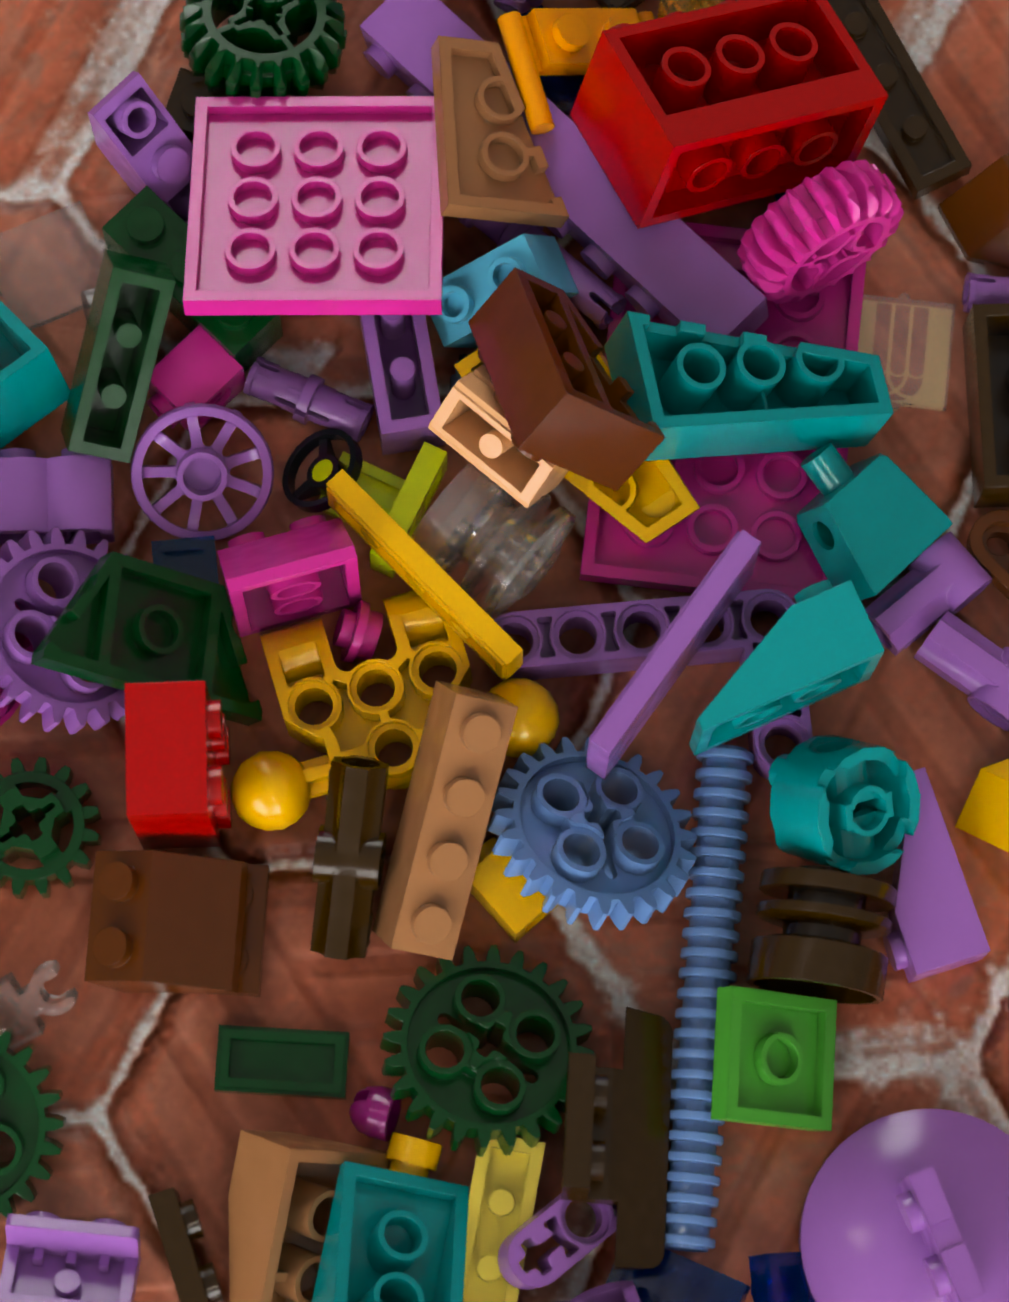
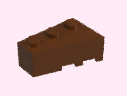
(554, 386)

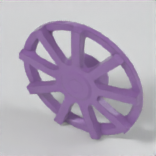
(202, 470)

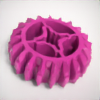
(820, 231)

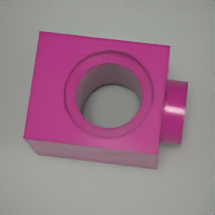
(195, 372)

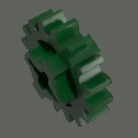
(53, 814)

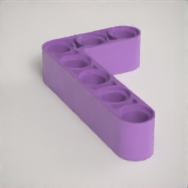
(614, 654)

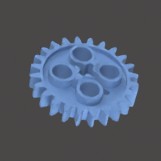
(592, 840)

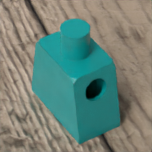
(866, 519)

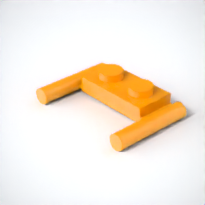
(554, 45)

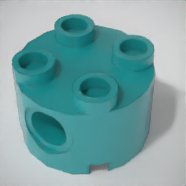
(843, 803)

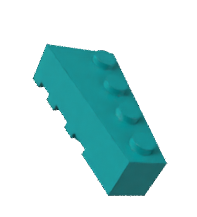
(743, 392)

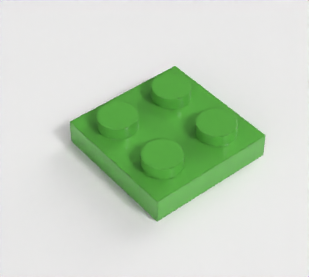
(774, 1059)

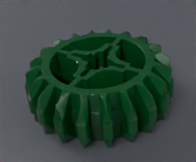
(256, 47)

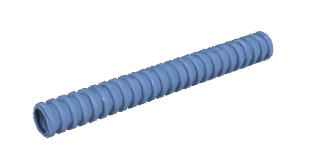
(707, 966)

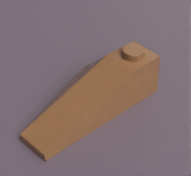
(282, 1211)

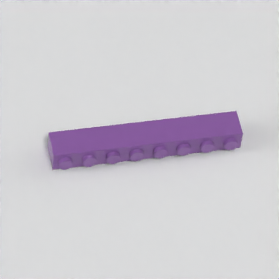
(662, 265)

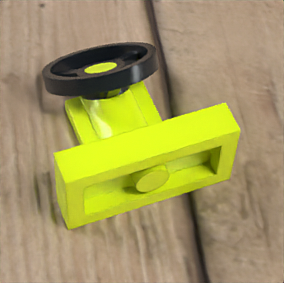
(400, 498)

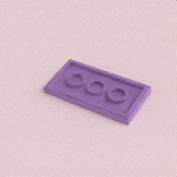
(672, 653)

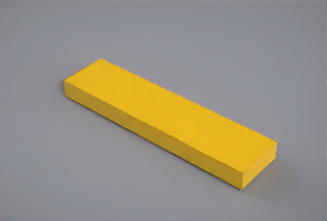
(424, 575)

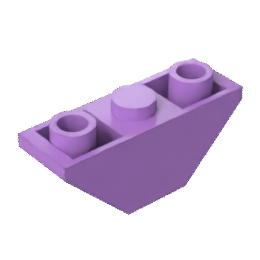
(144, 142)

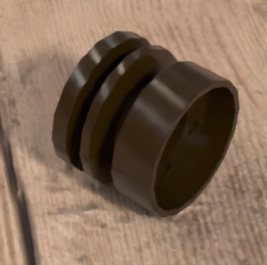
(823, 926)

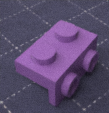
(69, 1259)

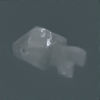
(23, 1005)

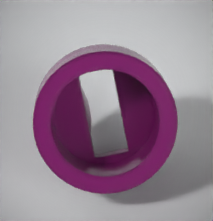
(375, 1112)

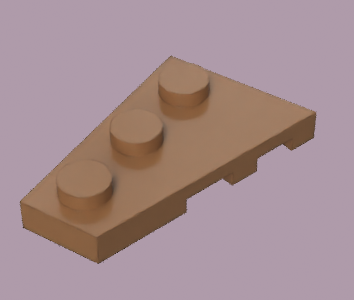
(482, 141)

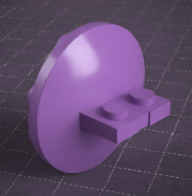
(910, 1213)

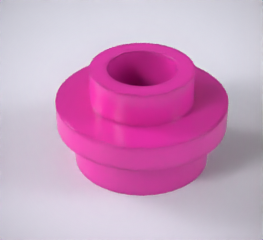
(358, 632)

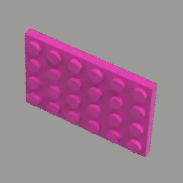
(733, 490)

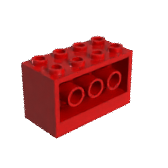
(724, 104)

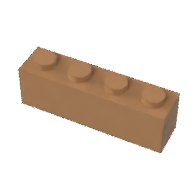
(444, 820)

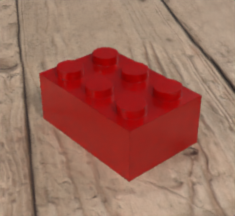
(175, 765)

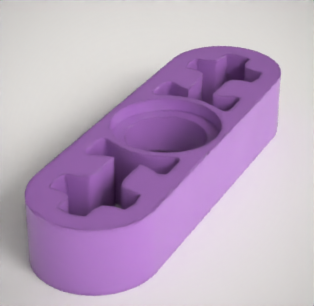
(554, 1261)

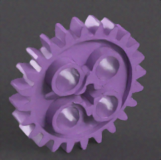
(36, 687)

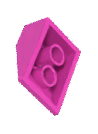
(290, 574)

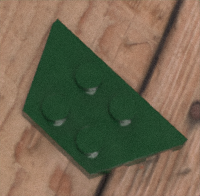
(150, 626)

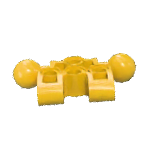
(276, 789)

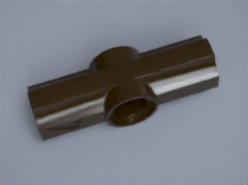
(349, 857)

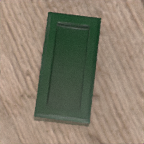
(282, 1062)

